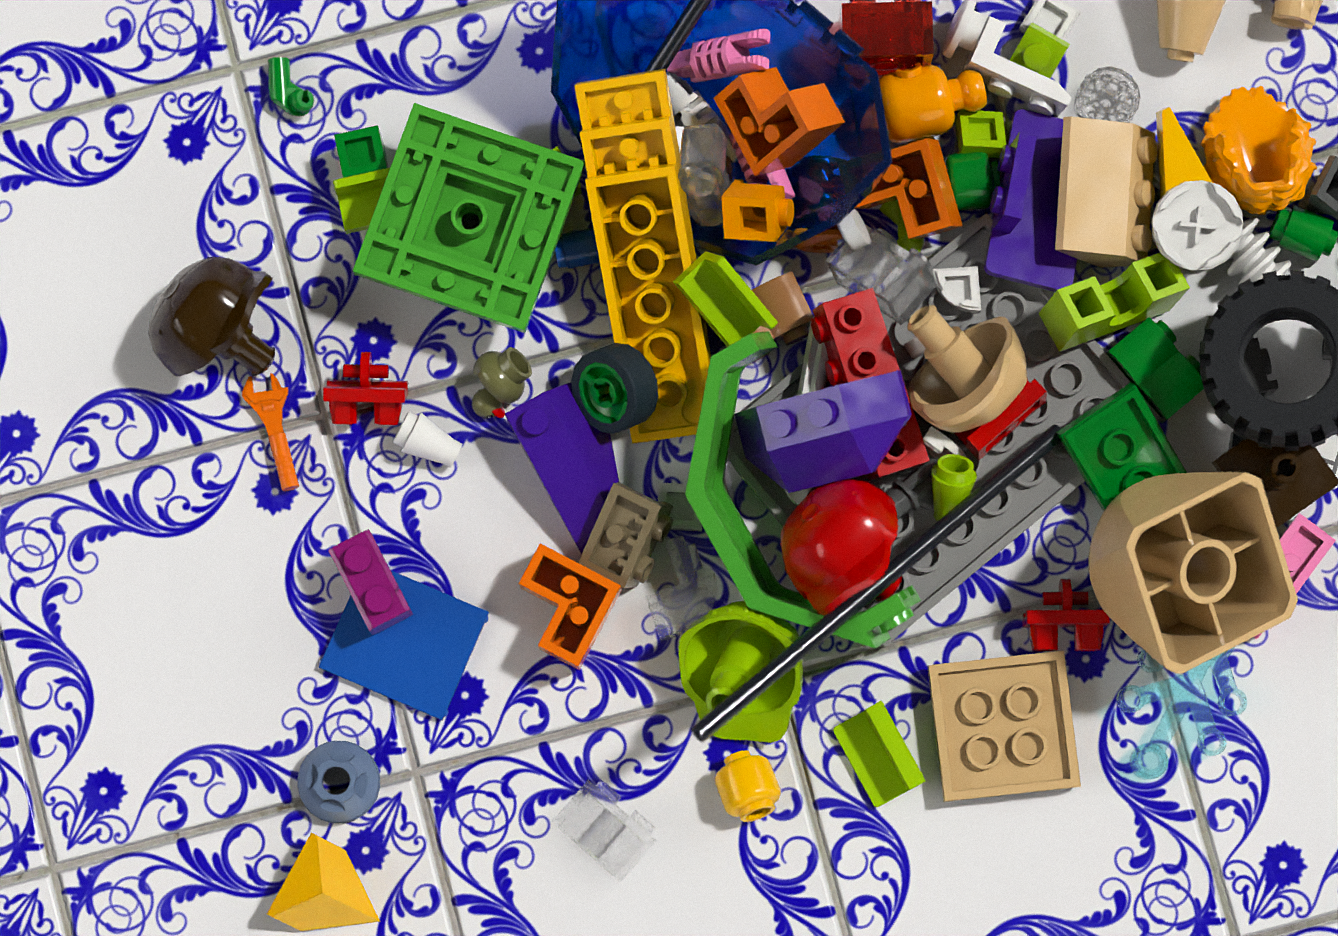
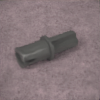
(912, 488)

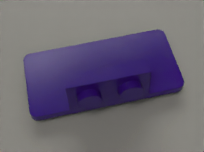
(1027, 206)

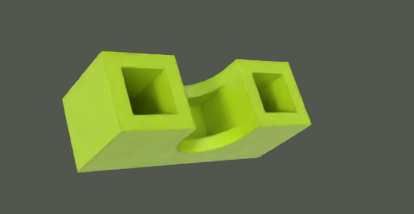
(1093, 310)

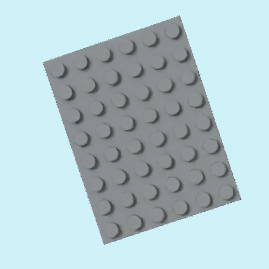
(1073, 382)

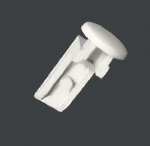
(1004, 78)

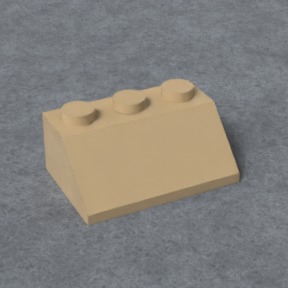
(1105, 191)

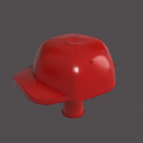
(839, 542)

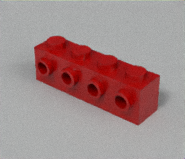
(859, 350)

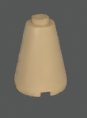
(1186, 26)

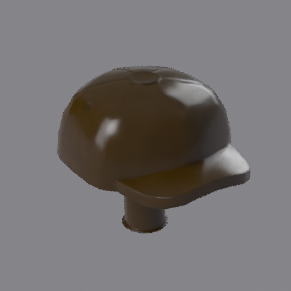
(208, 315)

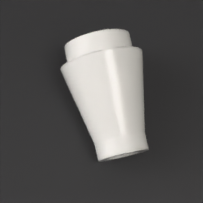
(426, 440)

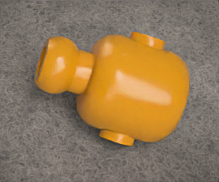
(924, 103)

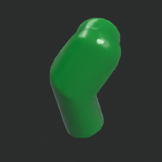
(284, 92)

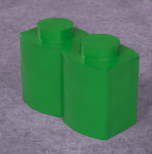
(1157, 367)

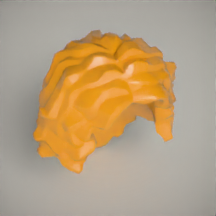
(1258, 150)

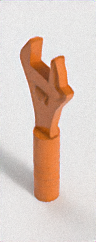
(270, 409)

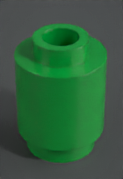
(1303, 232)

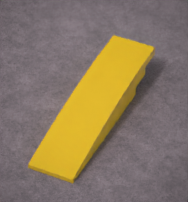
(645, 240)

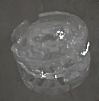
(1108, 95)

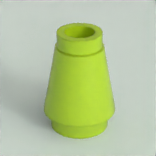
(951, 483)

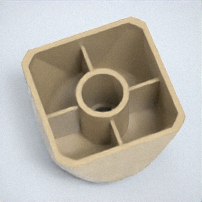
(1191, 565)

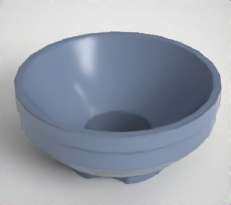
(363, 784)

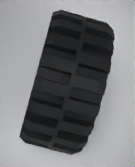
(1223, 360)

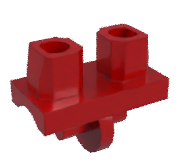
(345, 394)
(1044, 623)

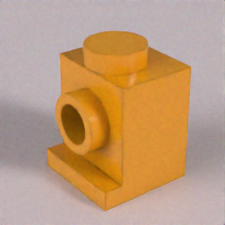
(747, 220)

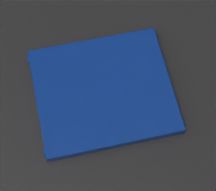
(414, 659)

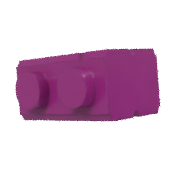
(370, 582)

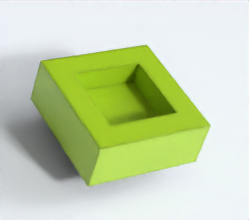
(1040, 51)
(980, 132)

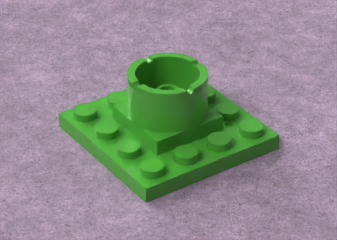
(463, 173)

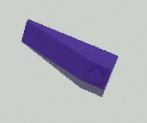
(568, 457)

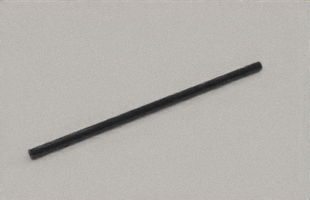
(897, 567)

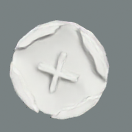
(1197, 225)

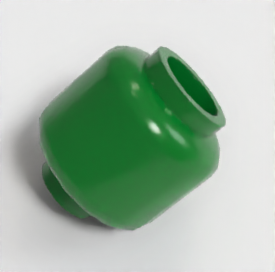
(972, 179)

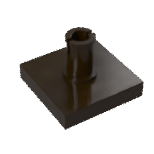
(1288, 477)

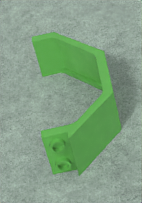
(726, 527)

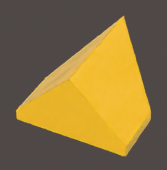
(322, 890)

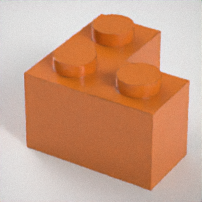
(774, 123)
(921, 187)
(581, 603)

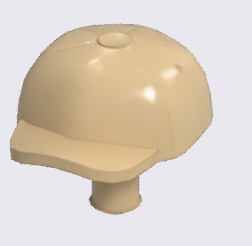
(967, 372)

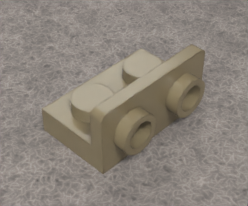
(626, 536)

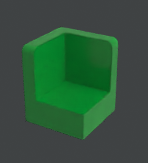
(361, 151)

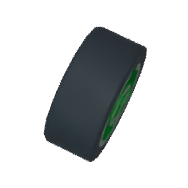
(615, 388)

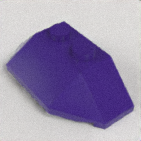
(825, 431)

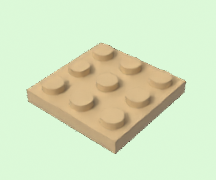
(1003, 726)

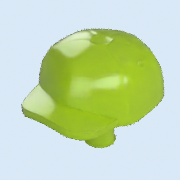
(724, 653)

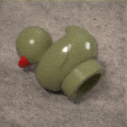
(504, 381)

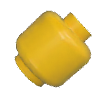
(747, 786)

